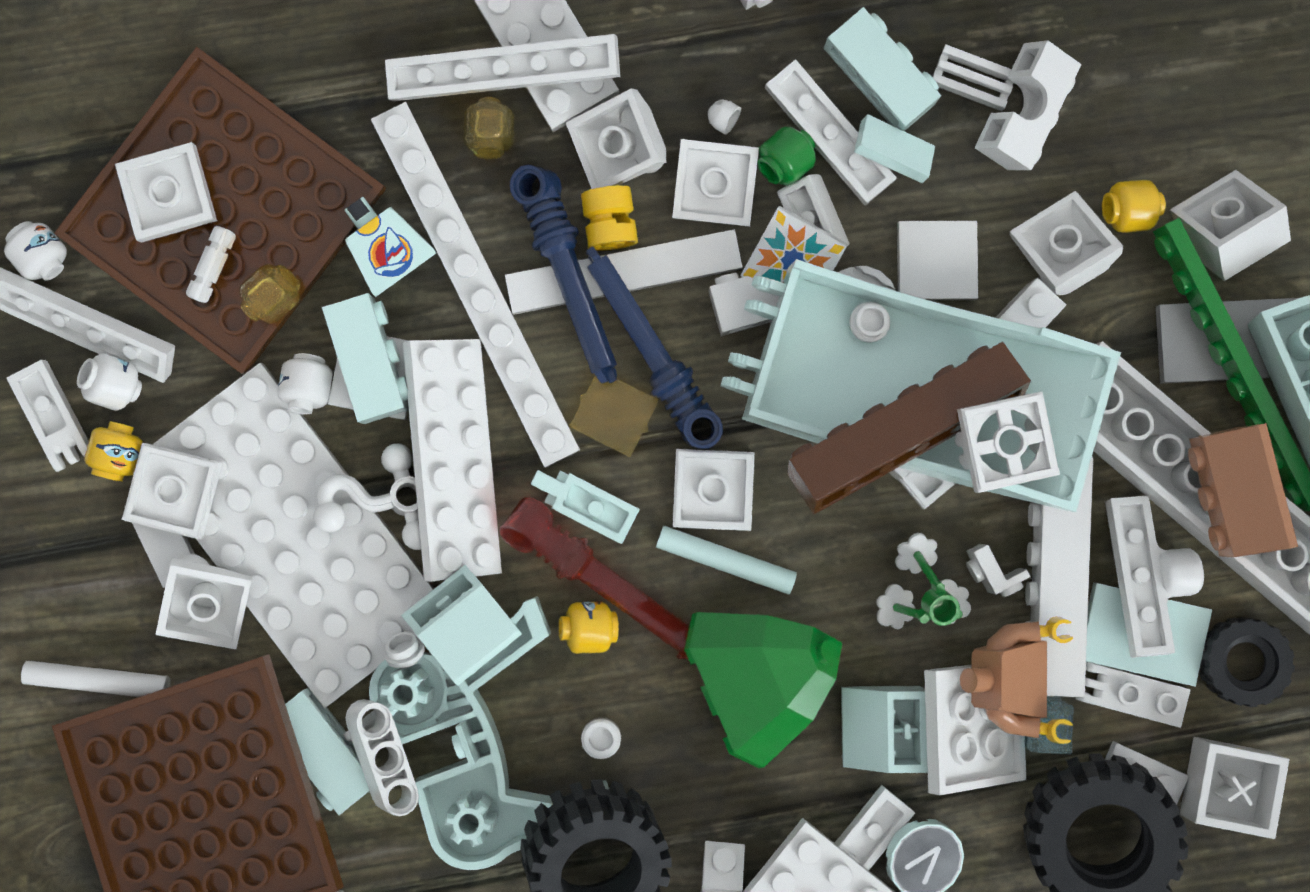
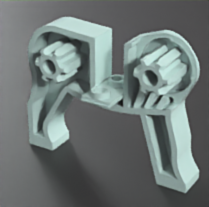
(469, 804)

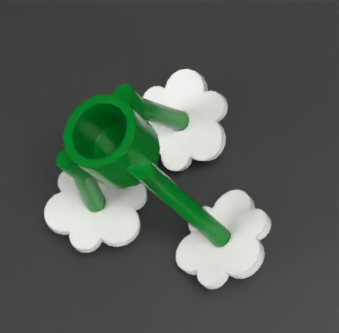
(941, 603)

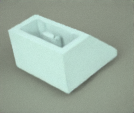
(461, 625)
(884, 728)

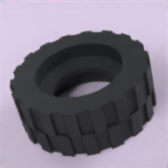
(1277, 662)

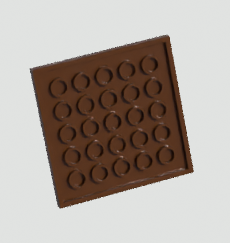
(267, 185)
(199, 789)

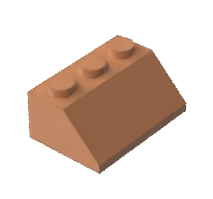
(1242, 491)

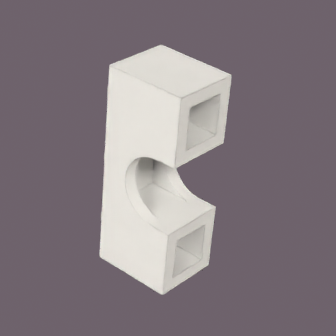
(1045, 79)

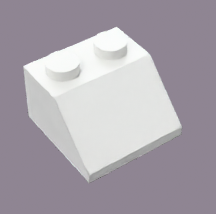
(1233, 224)

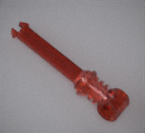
(531, 528)

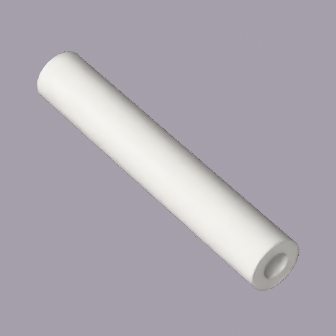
(92, 679)

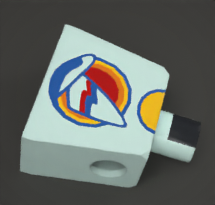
(384, 245)

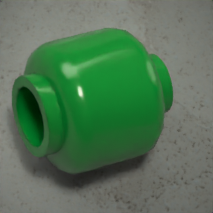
(786, 156)

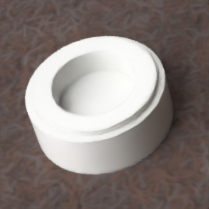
(601, 738)

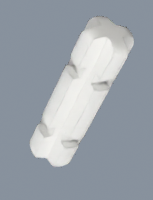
(210, 264)

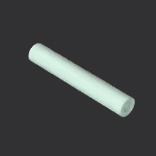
(726, 560)

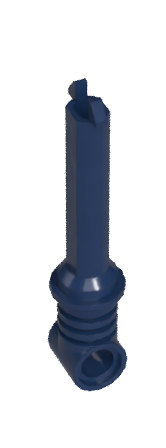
(556, 241)
(670, 378)

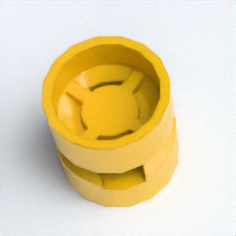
(609, 217)

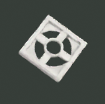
(1037, 437)

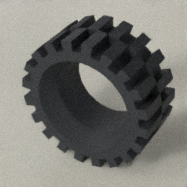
(594, 816)

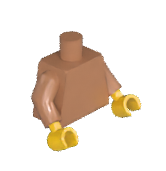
(1011, 678)

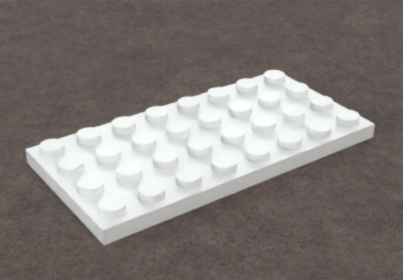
(315, 593)

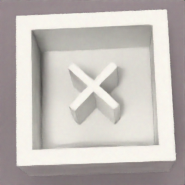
(1234, 787)

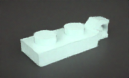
(587, 504)

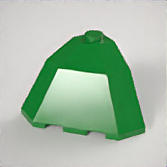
(761, 678)

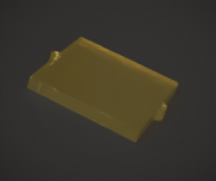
(614, 414)

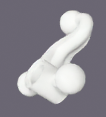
(396, 460)

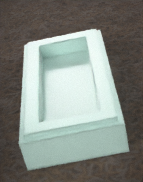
(894, 148)

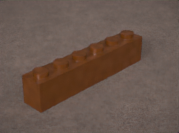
(904, 428)

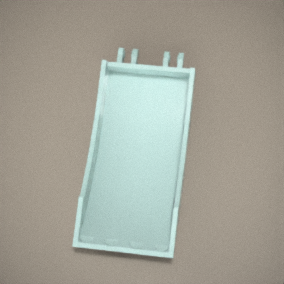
(824, 376)

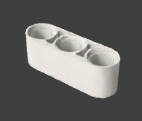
(395, 770)

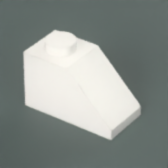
(729, 300)

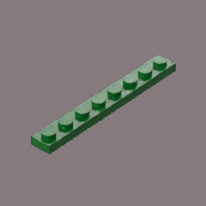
(1230, 352)

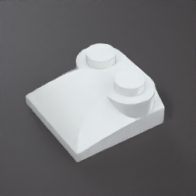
(618, 140)
(1067, 244)
(203, 602)

